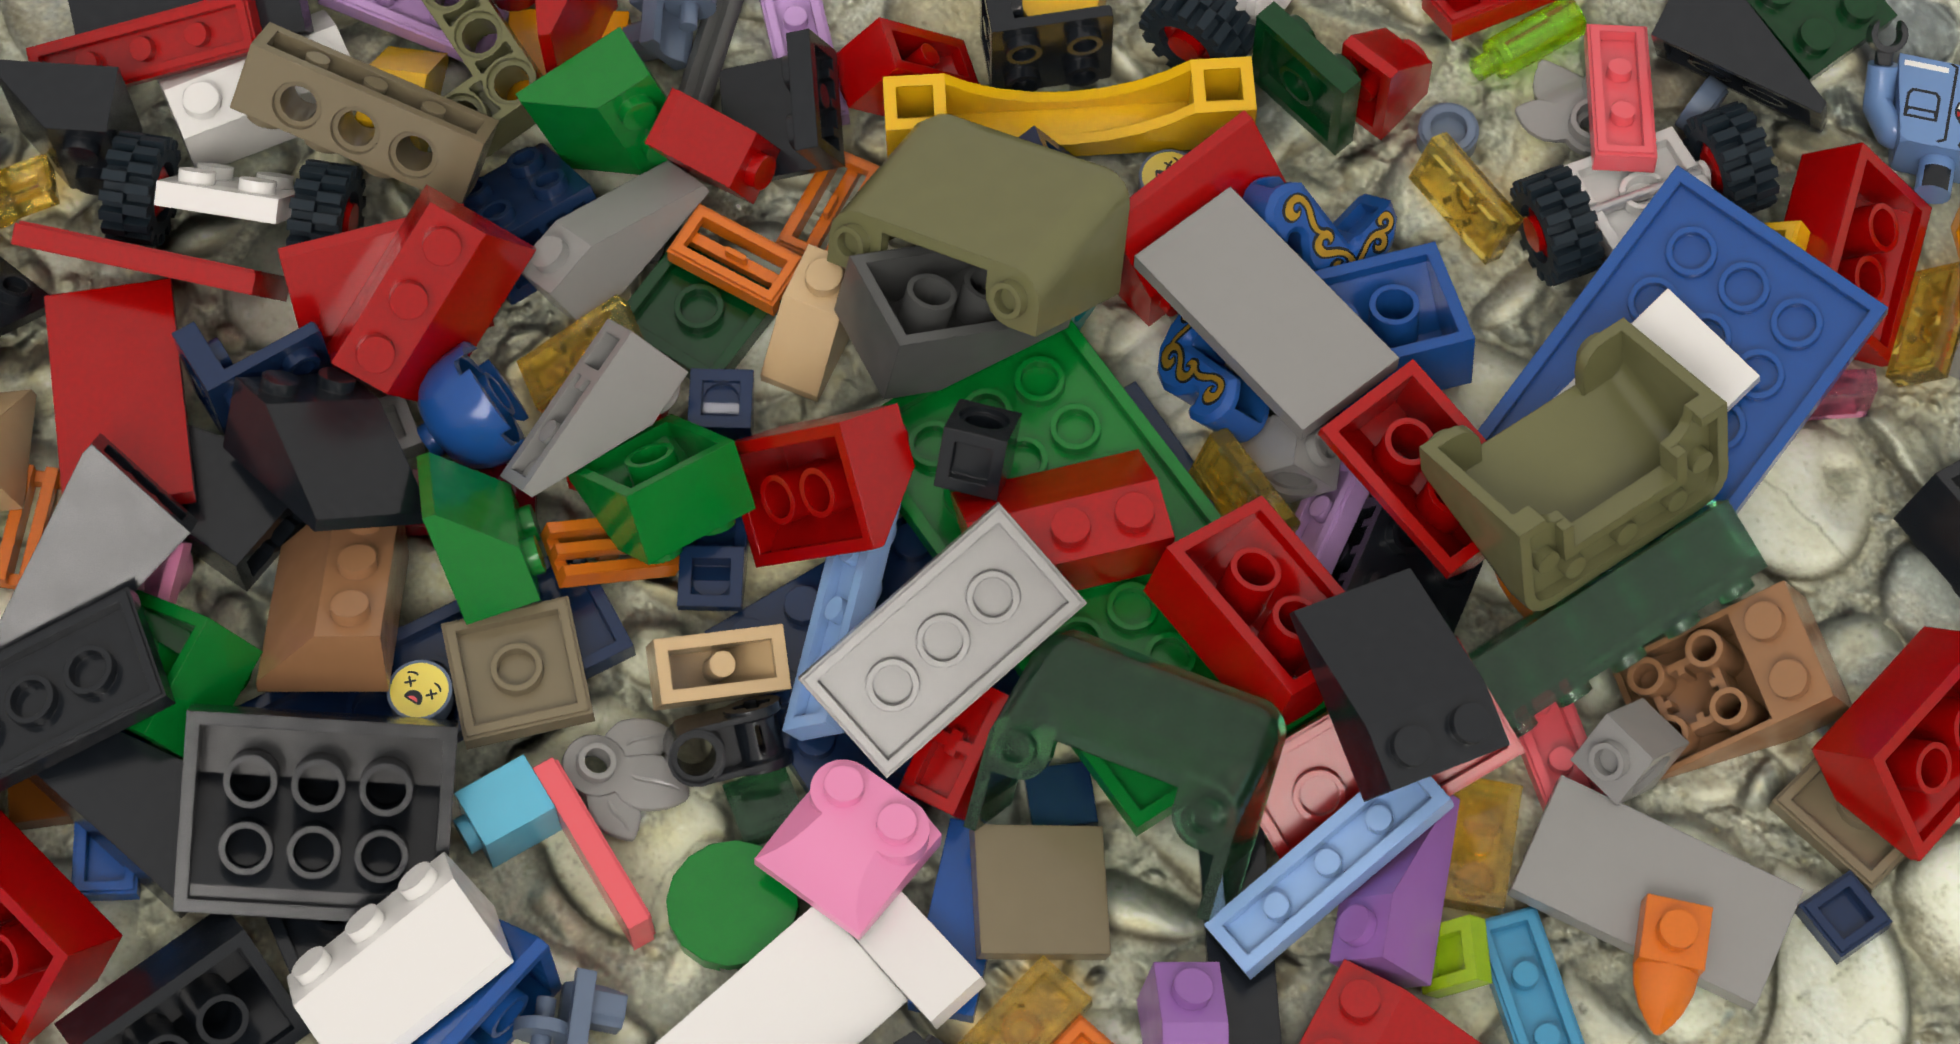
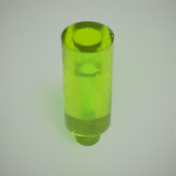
(1529, 40)

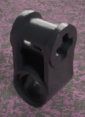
(732, 740)

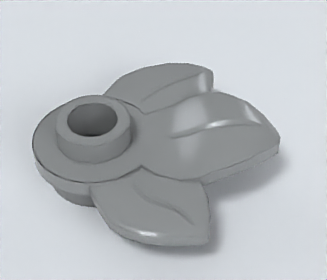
(1558, 108)
(634, 777)

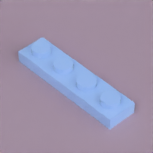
(844, 598)
(1324, 872)

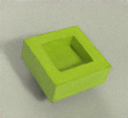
(1460, 958)

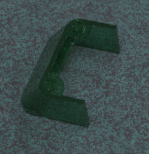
(1150, 719)

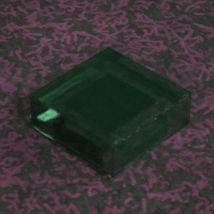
(760, 804)

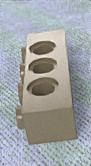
(396, 107)

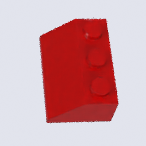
(1226, 158)
(1864, 229)
(331, 272)
(428, 294)
(1380, 446)
(825, 484)
(1089, 518)
(1232, 602)
(1899, 746)
(49, 939)

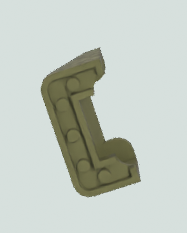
(1022, 211)
(1588, 470)

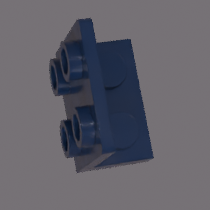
(528, 198)
(214, 373)

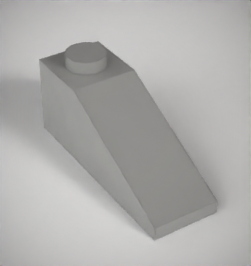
(611, 239)
(602, 403)

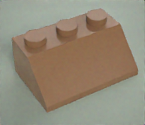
(335, 611)

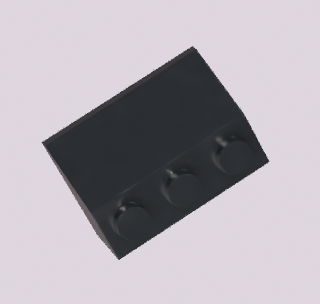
(192, 991)

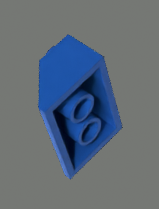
(1411, 309)
(491, 1011)

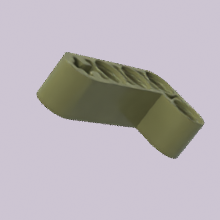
(492, 70)

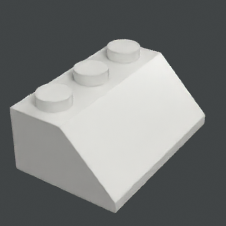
(203, 100)
(402, 960)

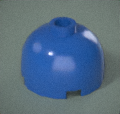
(469, 411)

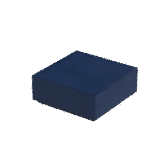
(1062, 796)
(1843, 917)

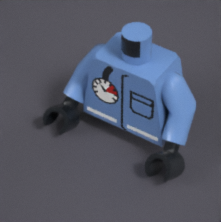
(1915, 114)

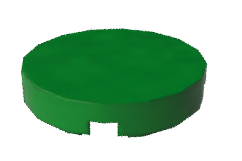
(727, 906)

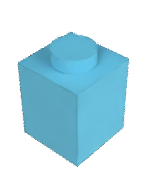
(505, 812)

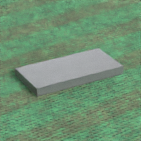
(1266, 313)
(942, 640)
(1602, 858)

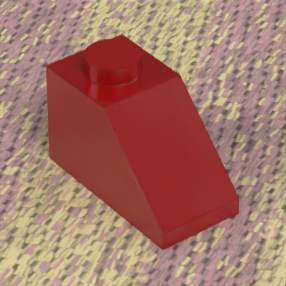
(896, 50)
(1392, 75)
(713, 147)

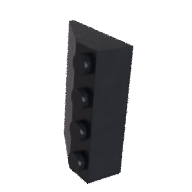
(308, 809)

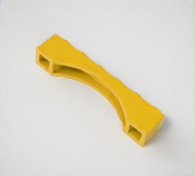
(1139, 116)

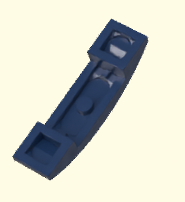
(716, 565)

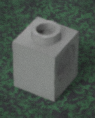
(1294, 465)
(1629, 751)

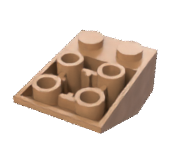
(1741, 679)

